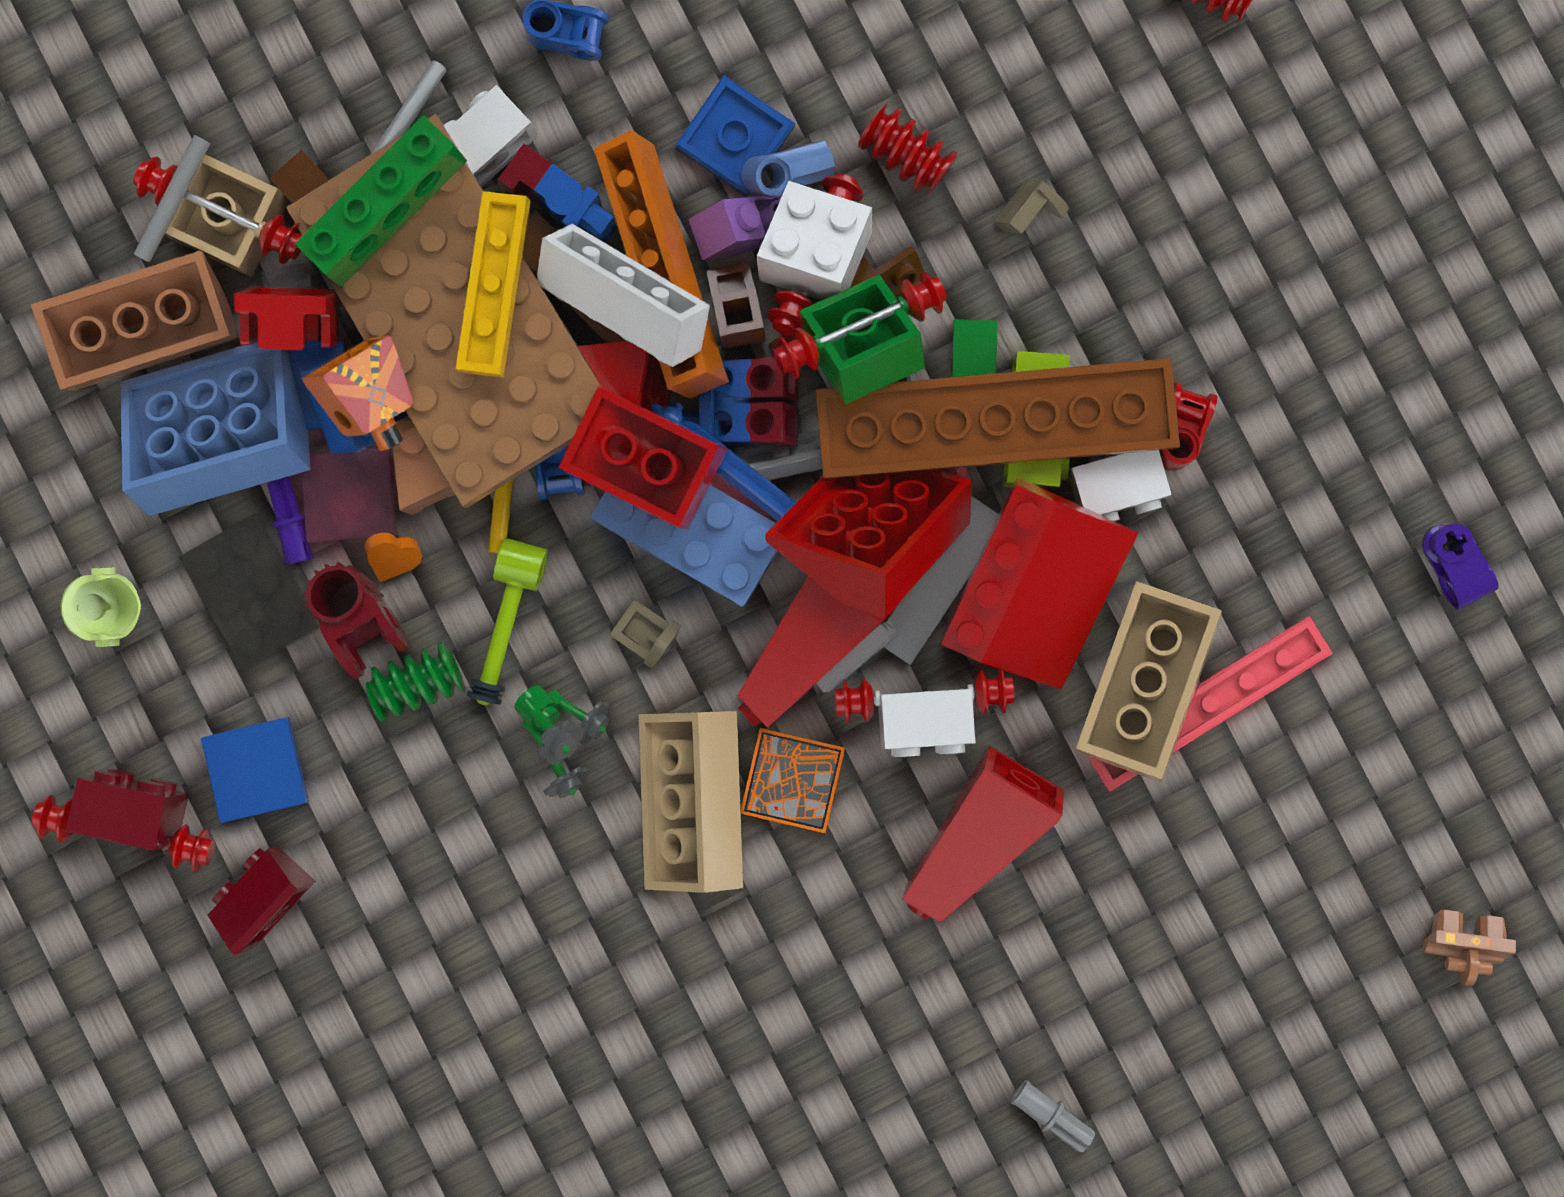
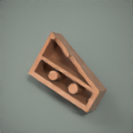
(417, 472)

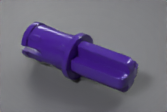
(289, 522)

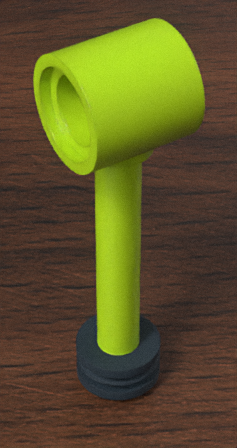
(519, 567)

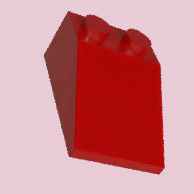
(642, 458)

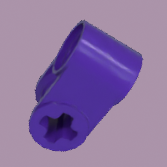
(1462, 570)

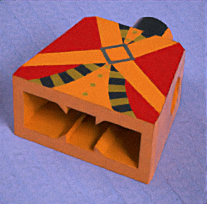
(364, 391)

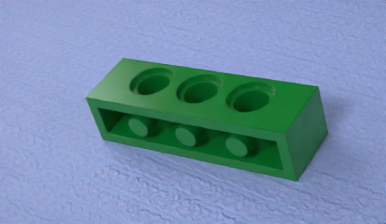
(381, 201)

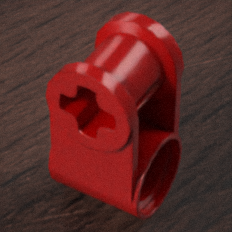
(1193, 419)

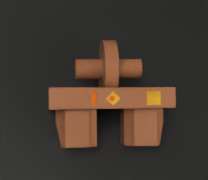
(1470, 950)

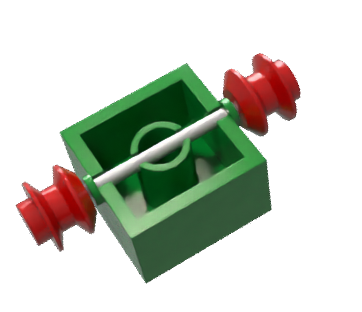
(863, 335)

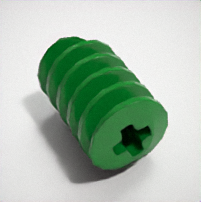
(413, 682)

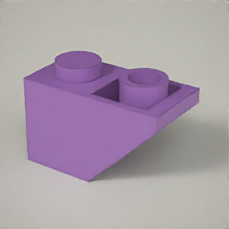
(733, 226)

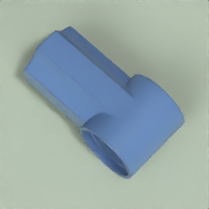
(799, 165)

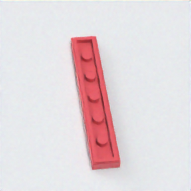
(1239, 686)

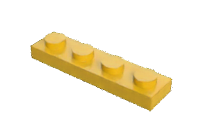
(493, 284)

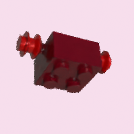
(127, 813)

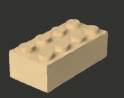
(1149, 681)

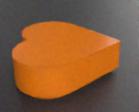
(392, 555)

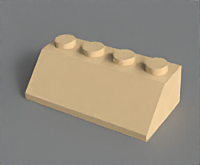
(690, 801)

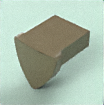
(1027, 203)
(645, 633)

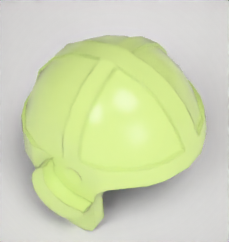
(101, 607)

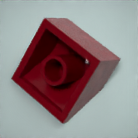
(259, 899)

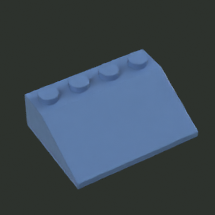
(211, 428)

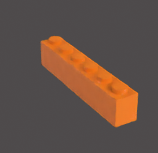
(656, 241)

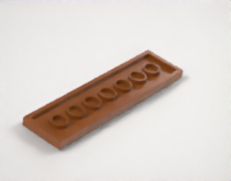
(999, 419)

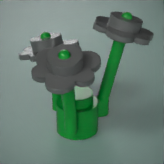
(560, 742)

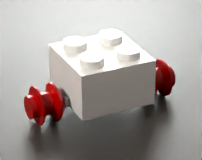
(813, 246)
(927, 717)

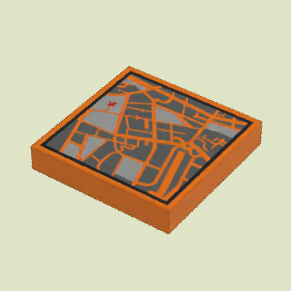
(792, 780)

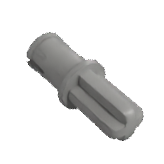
(1053, 1116)

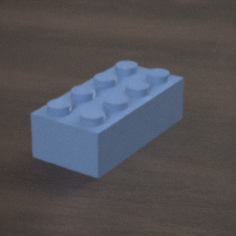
(719, 550)

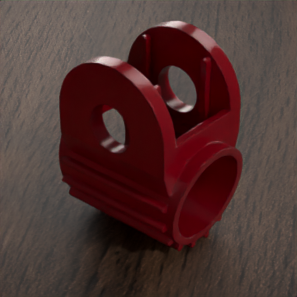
(343, 632)

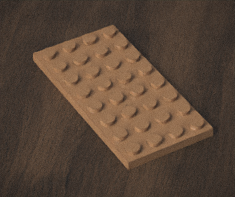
(416, 292)

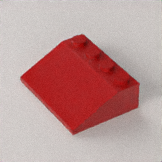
(873, 533)
(1038, 585)

